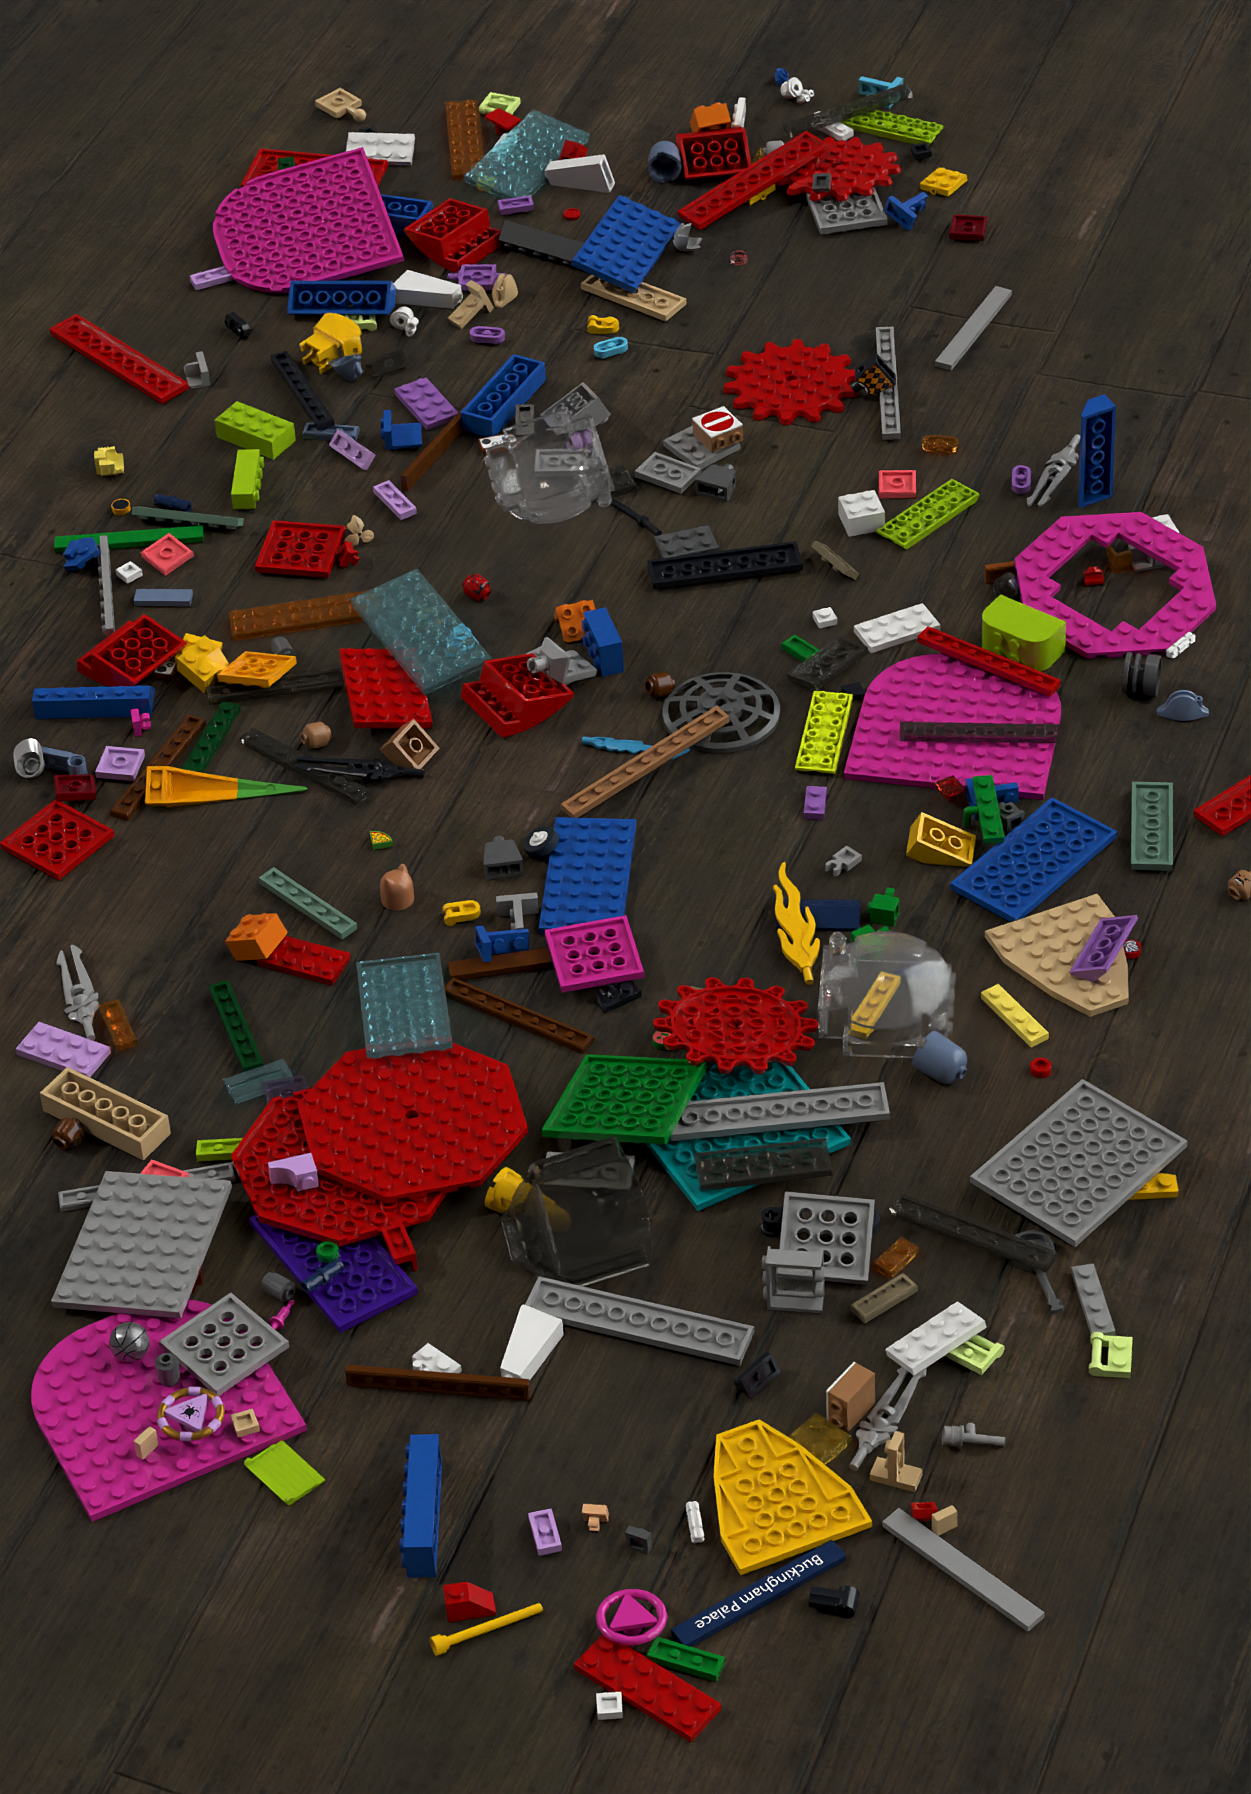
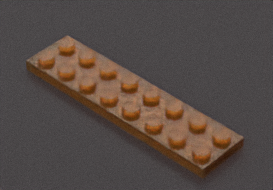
(464, 136)
(293, 616)

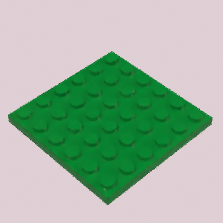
(624, 1099)

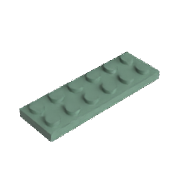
(1152, 826)

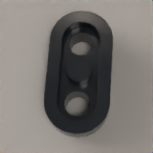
(237, 325)

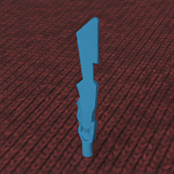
(621, 745)

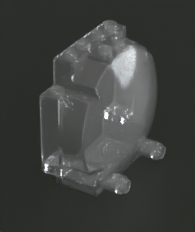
(549, 468)
(884, 994)

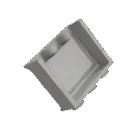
(793, 1280)

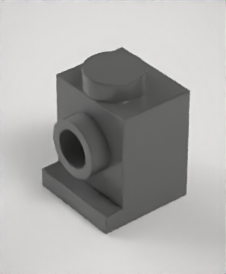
(1008, 813)

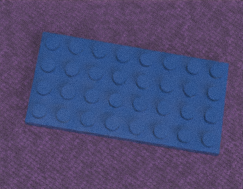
(626, 244)
(1033, 860)
(588, 871)

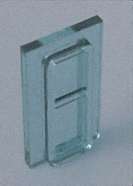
(250, 1083)

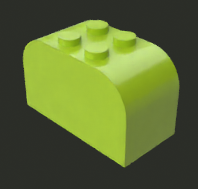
(1023, 633)

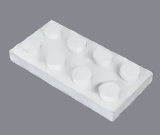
(385, 146)
(895, 628)
(935, 1338)

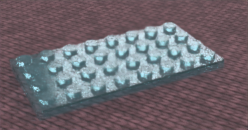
(520, 159)
(420, 631)
(403, 1005)

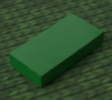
(798, 648)

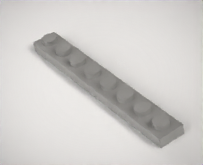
(106, 584)

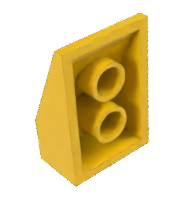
(939, 843)

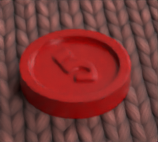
(572, 214)

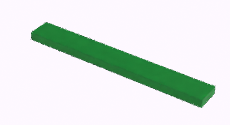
(136, 538)

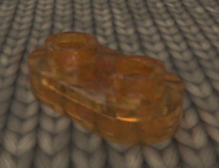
(940, 443)

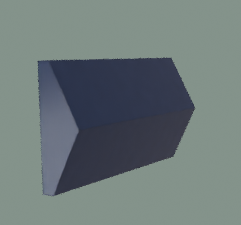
(830, 914)

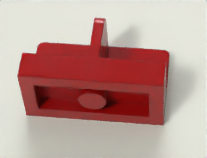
(503, 120)
(399, 1245)

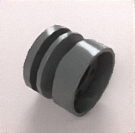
(1141, 674)

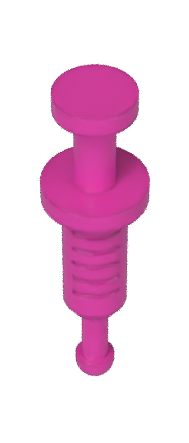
(277, 1322)

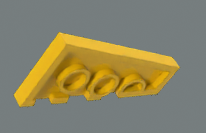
(1159, 1186)

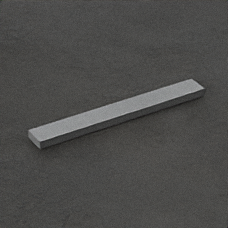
(973, 328)
(84, 1197)
(963, 1570)

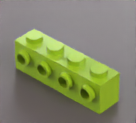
(247, 479)

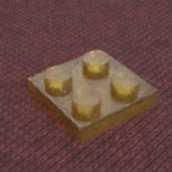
(821, 1438)

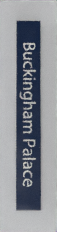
(758, 1594)

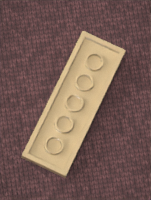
(646, 299)

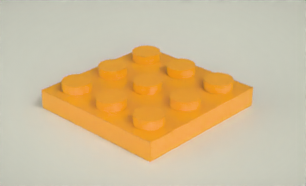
(256, 669)

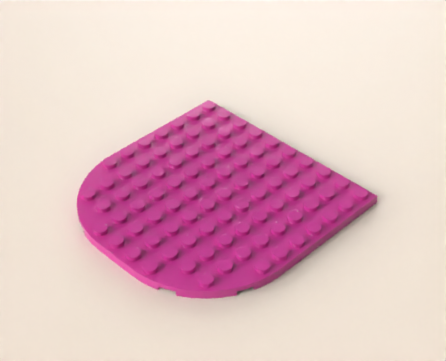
(306, 225)
(944, 692)
(99, 1405)

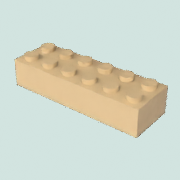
(106, 1113)

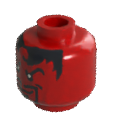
(476, 587)

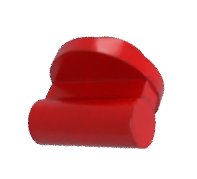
(1093, 576)

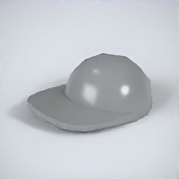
(29, 758)

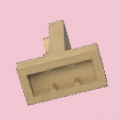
(471, 305)
(893, 1470)

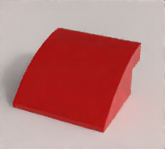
(713, 153)
(455, 234)
(130, 653)
(512, 696)

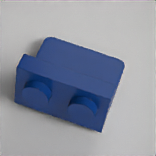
(400, 435)

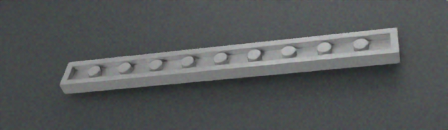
(888, 398)

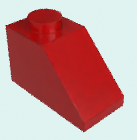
(467, 1602)

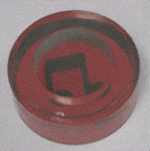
(739, 257)

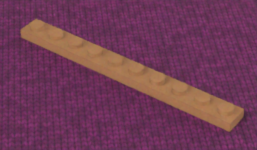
(645, 762)

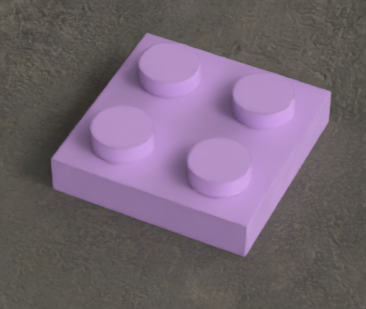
(120, 763)

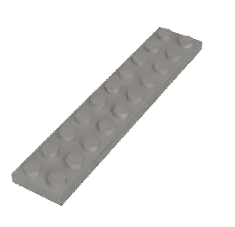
(782, 1111)
(642, 1321)

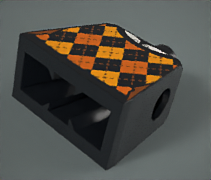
(873, 376)

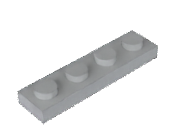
(1092, 1299)

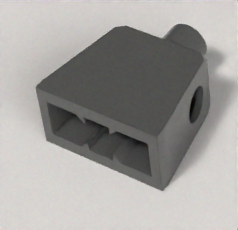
(716, 482)
(502, 859)

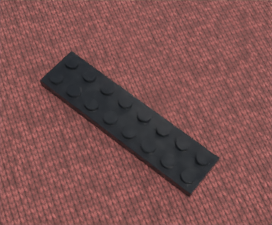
(724, 565)

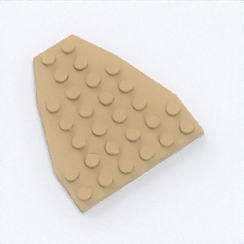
(1048, 945)

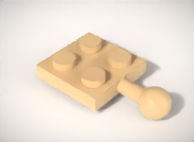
(341, 102)

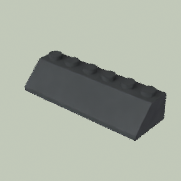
(539, 242)

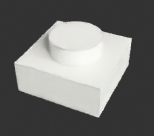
(129, 572)
(824, 617)
(609, 1705)

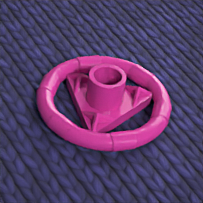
(631, 1617)

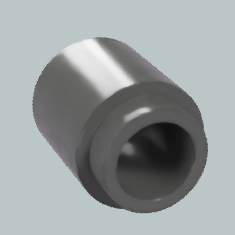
(281, 646)
(278, 1286)
(167, 1369)

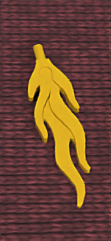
(800, 932)

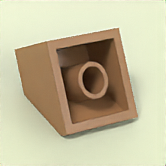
(410, 746)

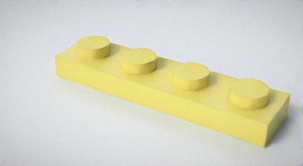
(1014, 1015)

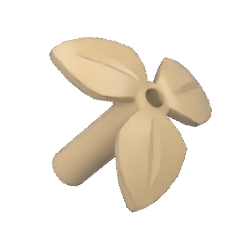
(356, 527)

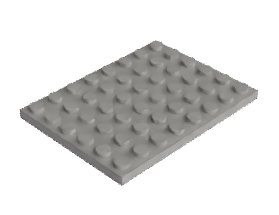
(1078, 1162)
(142, 1244)

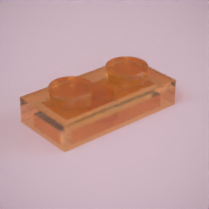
(896, 1257)

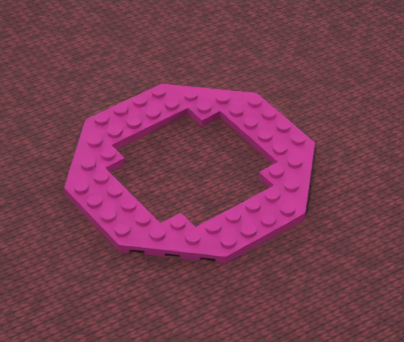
(1162, 543)

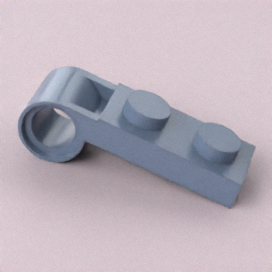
(64, 761)

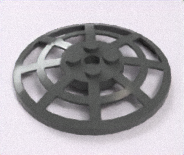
(732, 705)

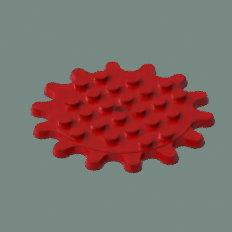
(852, 168)
(791, 382)
(708, 1018)

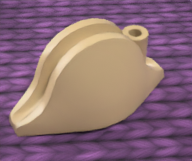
(504, 290)

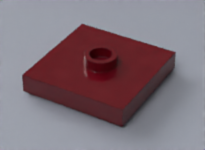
(968, 227)
(74, 787)

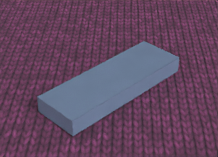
(311, 432)
(163, 597)

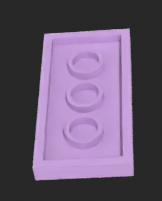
(62, 1049)

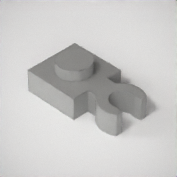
(843, 859)

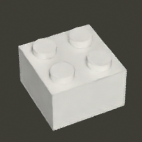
(861, 512)

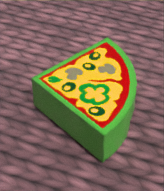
(380, 840)

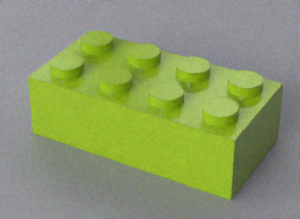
(255, 430)

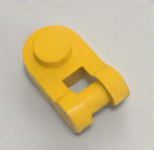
(602, 325)
(460, 912)

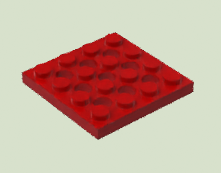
(292, 551)
(57, 836)

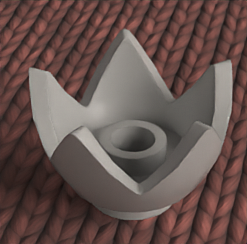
(683, 241)

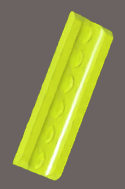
(824, 732)

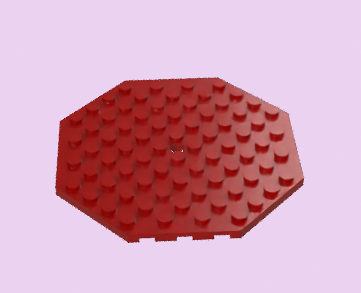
(461, 1130)
(321, 1212)

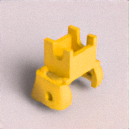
(329, 335)

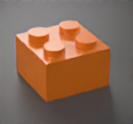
(710, 118)
(256, 936)

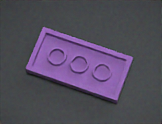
(426, 403)

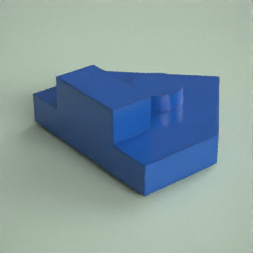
(80, 552)

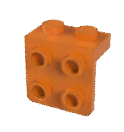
(570, 619)

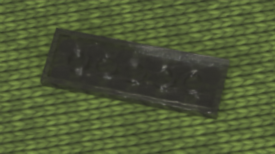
(762, 1164)

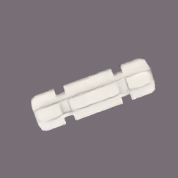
(1180, 645)
(695, 1522)

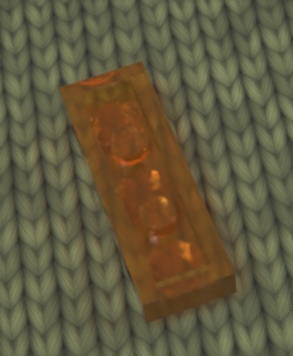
(118, 1025)

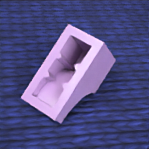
(294, 1171)

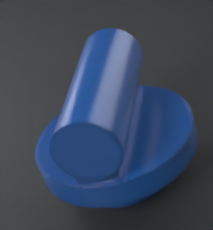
(780, 76)

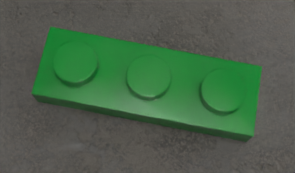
(686, 1659)

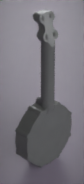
(1044, 1240)

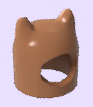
(397, 889)

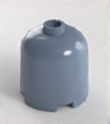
(664, 161)
(941, 1059)

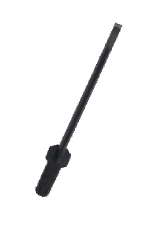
(643, 521)

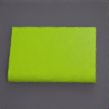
(284, 1472)

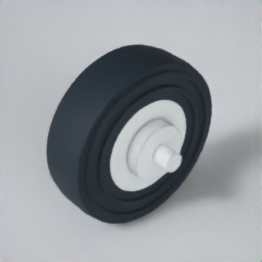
(541, 842)

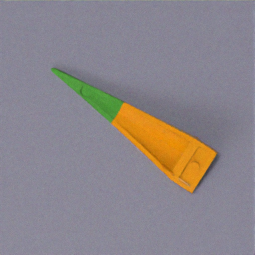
(182, 787)

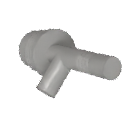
(955, 1436)

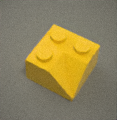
(202, 663)

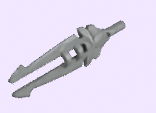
(1058, 465)
(83, 1005)
(880, 1429)

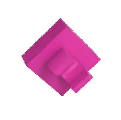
(138, 722)

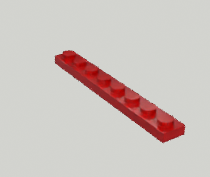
(989, 661)

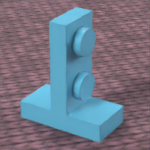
(871, 86)

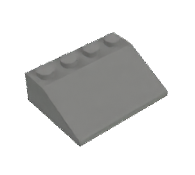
(580, 403)

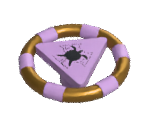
(190, 1413)

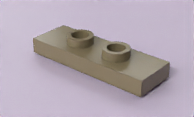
(831, 557)
(884, 1298)

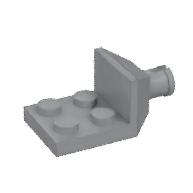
(559, 664)

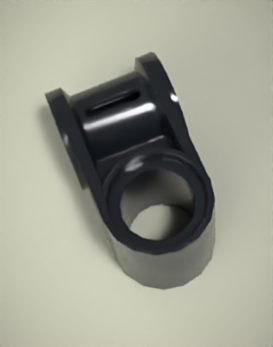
(775, 1221)

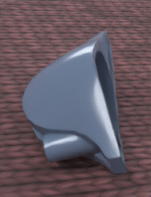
(347, 367)
(1183, 706)

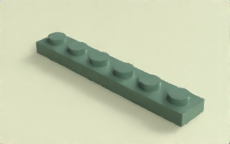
(180, 516)
(308, 903)

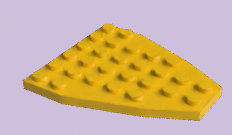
(778, 1498)

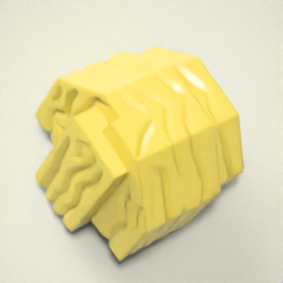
(108, 462)

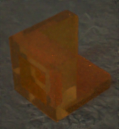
(1120, 561)

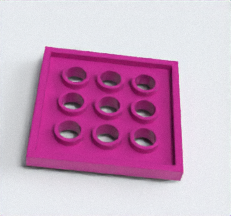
(581, 948)

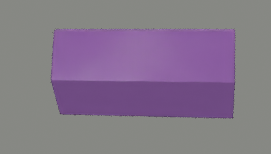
(1102, 947)

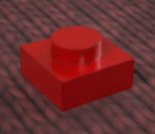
(923, 1510)

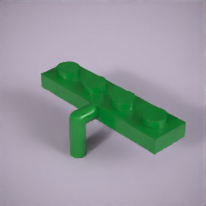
(987, 810)

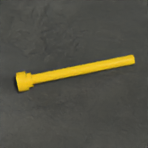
(442, 1643)

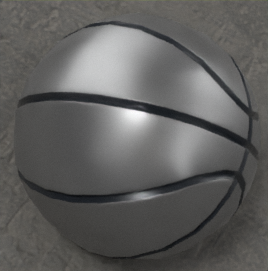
(129, 1342)

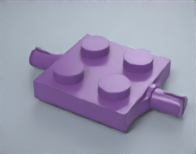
(482, 274)

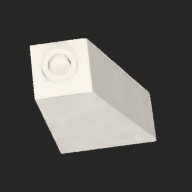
(581, 173)
(427, 291)
(530, 1342)

